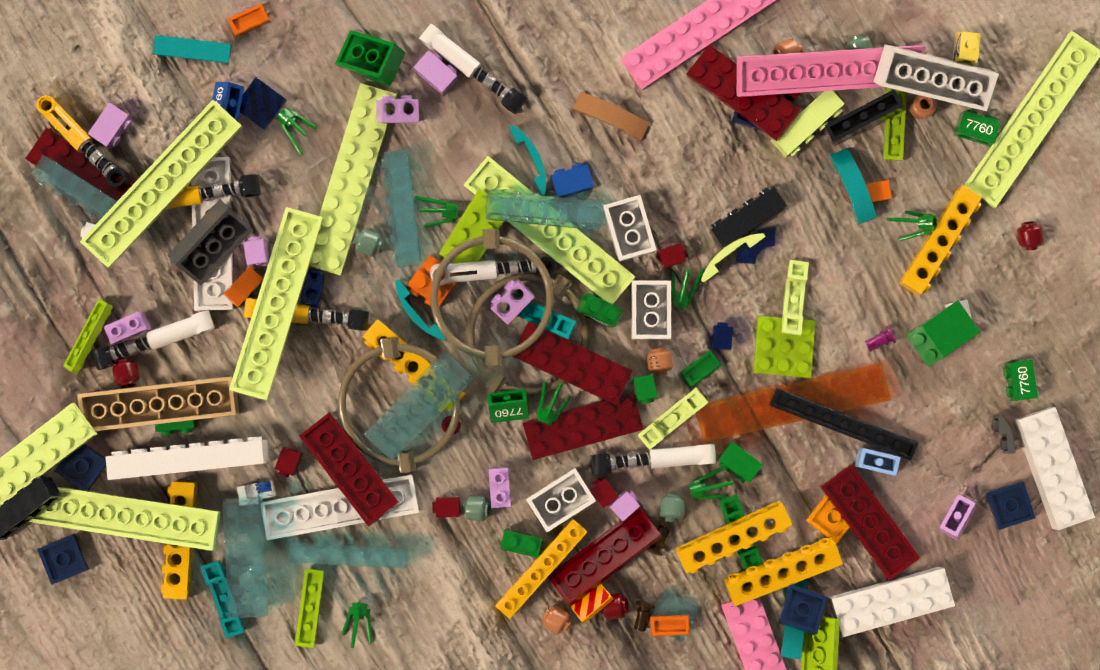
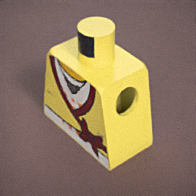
(966, 47)

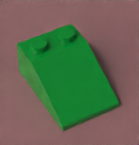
(370, 57)
(943, 333)

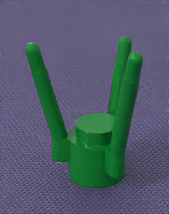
(288, 118)
(448, 210)
(926, 222)
(682, 299)
(547, 414)
(698, 489)
(358, 611)

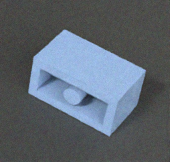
(877, 461)

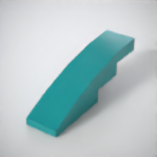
(792, 637)

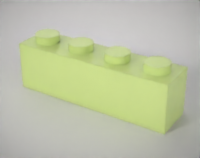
(808, 121)

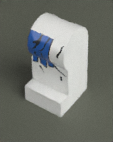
(259, 489)

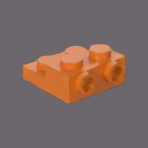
(421, 283)

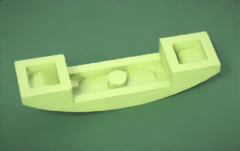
(711, 269)
(794, 297)
(672, 418)

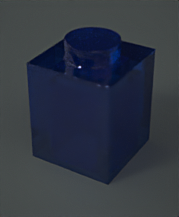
(721, 336)

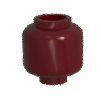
(1030, 235)
(125, 373)
(616, 608)

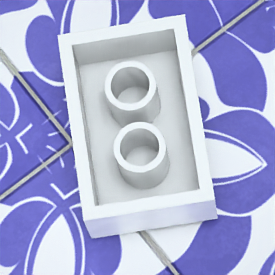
(629, 228)
(650, 310)
(560, 500)

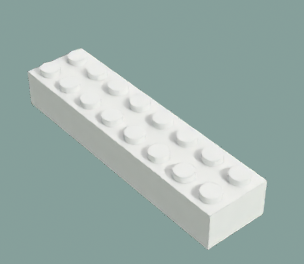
(185, 459)

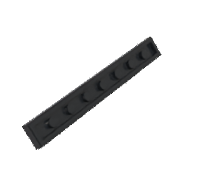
(843, 423)

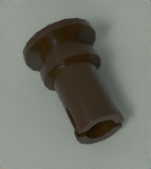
(656, 547)
(643, 613)

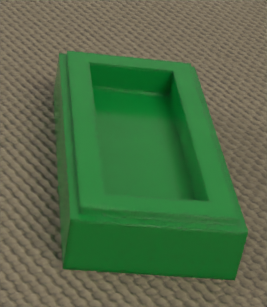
(700, 368)

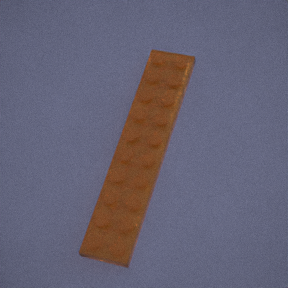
(753, 413)

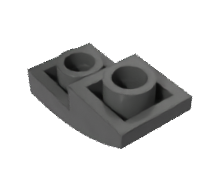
(1002, 428)

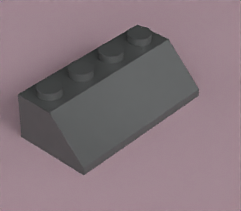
(210, 242)

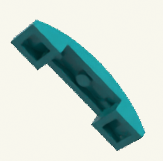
(520, 138)
(854, 185)
(404, 294)
(558, 323)
(216, 579)

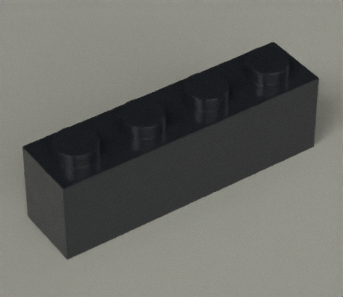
(864, 117)
(747, 218)
(27, 505)

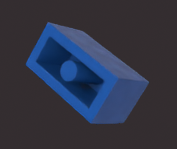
(229, 97)
(572, 181)

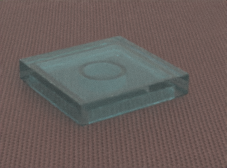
(673, 605)

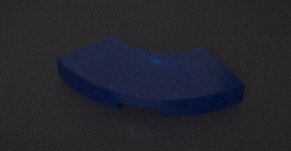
(748, 255)

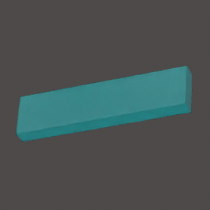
(192, 49)

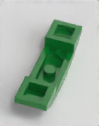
(732, 511)

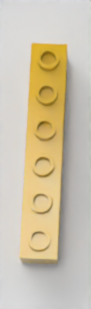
(971, 202)
(372, 340)
(738, 527)
(541, 568)
(792, 574)
(182, 589)

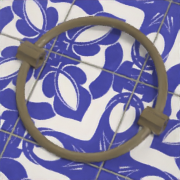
(491, 240)
(495, 380)
(406, 459)

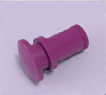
(881, 339)

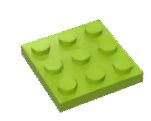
(781, 352)

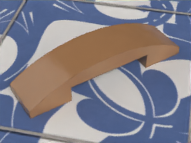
(611, 115)

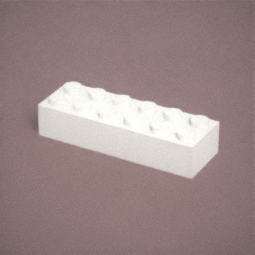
(935, 77)
(1054, 468)
(892, 601)

